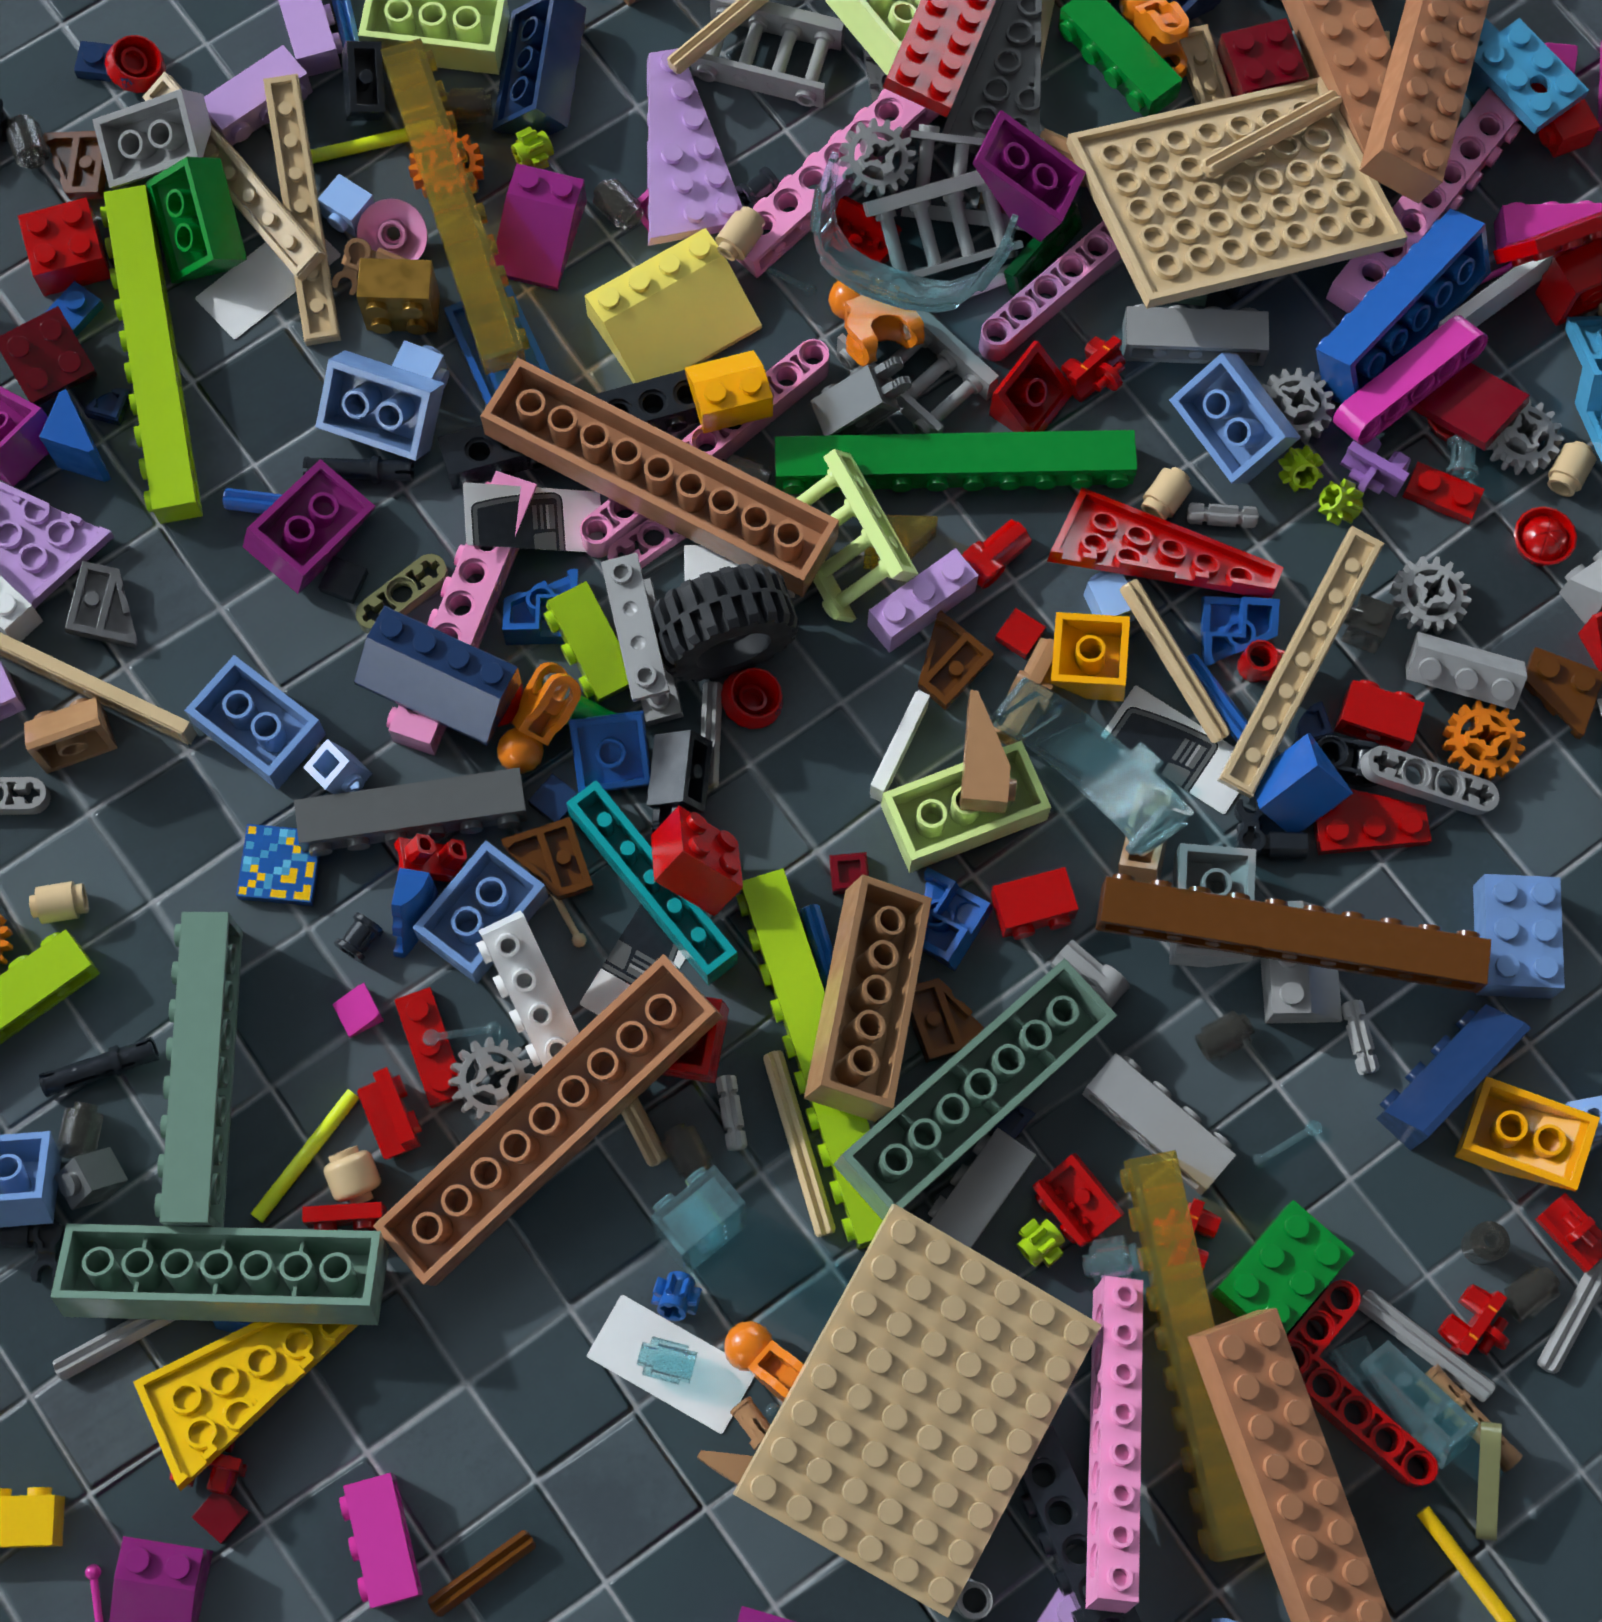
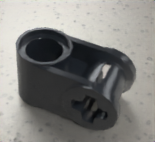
(1347, 757)

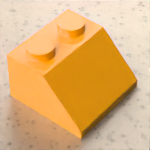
(730, 391)
(1091, 655)

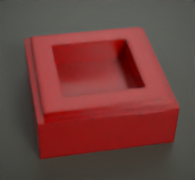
(1020, 633)

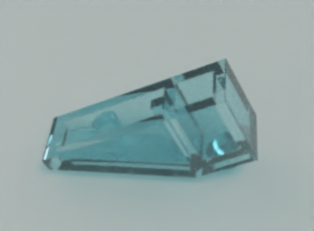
(1419, 1404)

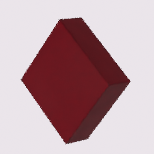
(846, 870)
(221, 1516)

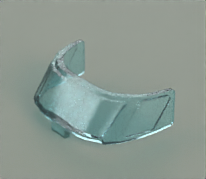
(885, 282)
(1096, 763)

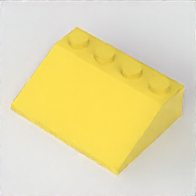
(672, 310)

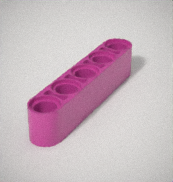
(1410, 379)

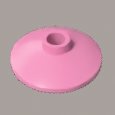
(396, 213)

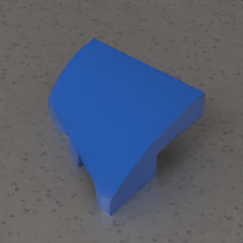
(524, 612)
(1235, 623)
(411, 899)
(952, 920)

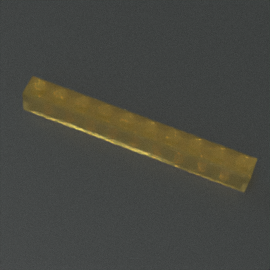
(454, 206)
(1183, 1310)

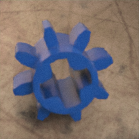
(676, 1296)

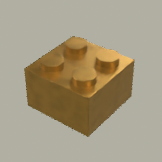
(398, 295)

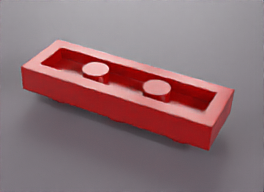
(418, 1014)

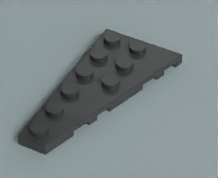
(1002, 73)

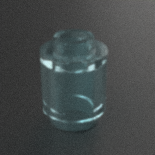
(667, 1360)

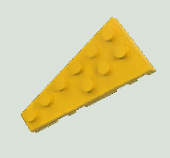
(226, 1386)

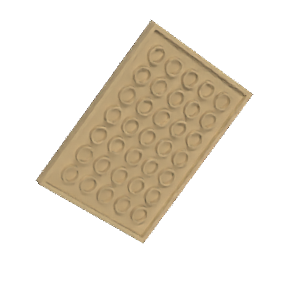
(1257, 221)
(918, 1410)

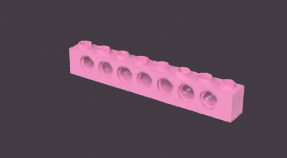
(1487, 116)
(793, 190)
(495, 565)
(1115, 1447)

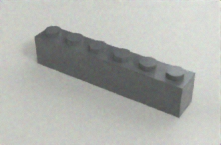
(403, 810)

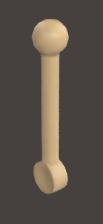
(578, 939)

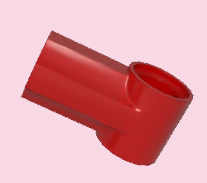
(997, 551)
(1269, 655)

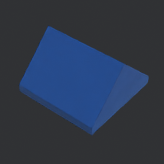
(70, 441)
(1300, 786)

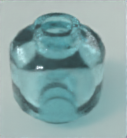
(1111, 1257)

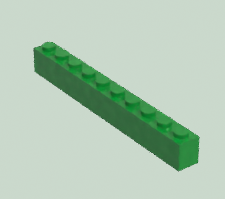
(964, 460)

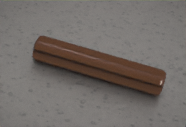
(481, 1573)

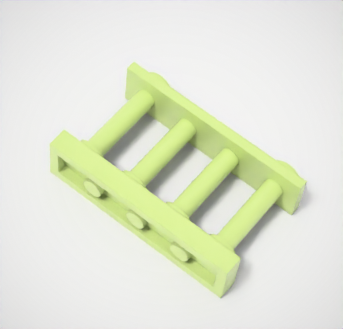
(875, 533)

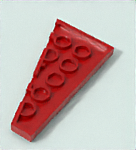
(1134, 543)

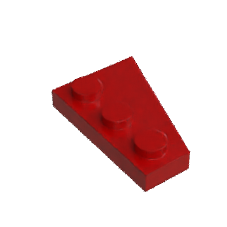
(1372, 823)

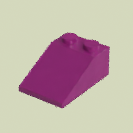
(1027, 176)
(539, 225)
(19, 436)
(307, 526)
(159, 1582)

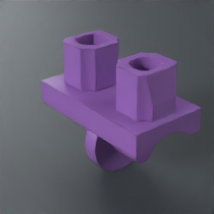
(1373, 470)

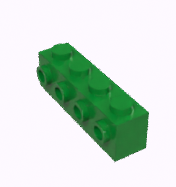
(1120, 55)

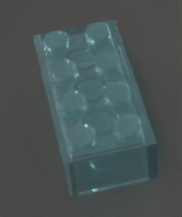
(699, 1218)

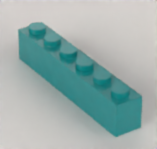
(633, 862)

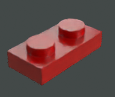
(1443, 493)
(359, 1215)

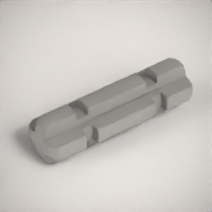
(1222, 515)
(1360, 1037)
(731, 1112)

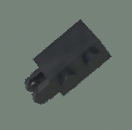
(678, 774)

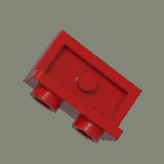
(862, 231)
(387, 1115)
(1077, 1201)

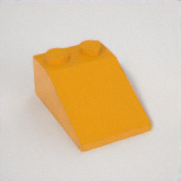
(1526, 1135)

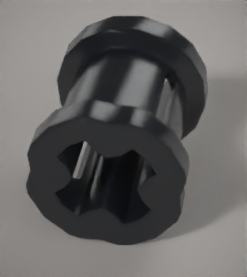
(758, 187)
(358, 937)

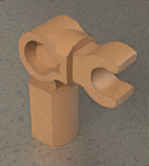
(354, 250)

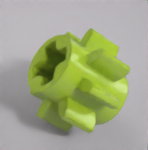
(532, 148)
(1300, 468)
(1341, 502)
(1040, 1242)

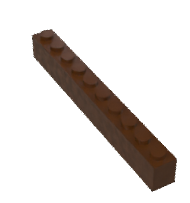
(1294, 933)

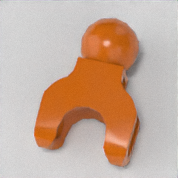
(1161, 27)
(873, 321)
(539, 717)
(752, 1349)

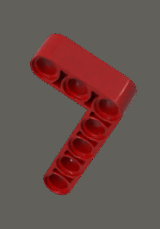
(1343, 1392)

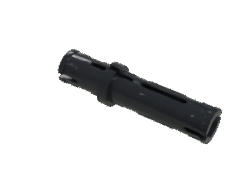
(371, 469)
(113, 1062)

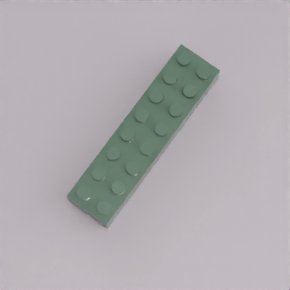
(200, 1071)
(974, 1090)
(221, 1274)

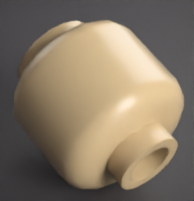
(352, 1175)

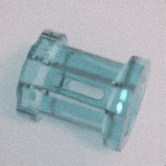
(1462, 458)

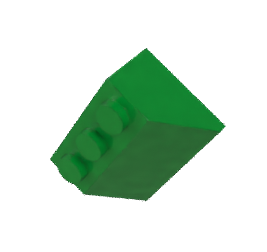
(196, 219)

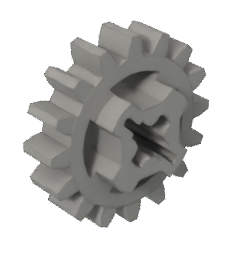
(883, 170)
(1312, 402)
(1522, 437)
(1417, 582)
(482, 1063)

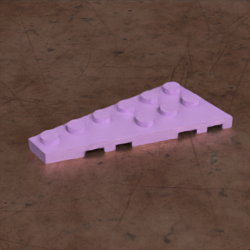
(684, 162)
(42, 544)

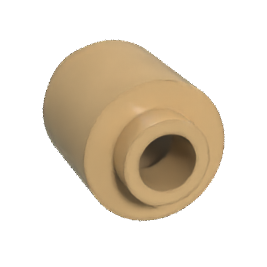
(740, 234)
(1571, 468)
(1166, 493)
(59, 902)

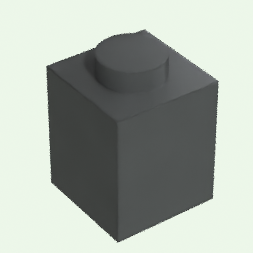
(90, 1178)

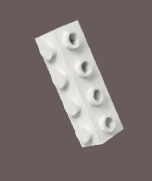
(529, 985)

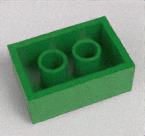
(1284, 1267)

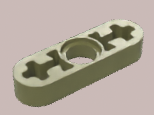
(416, 569)
(1488, 1481)

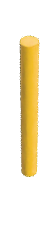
(1464, 1566)

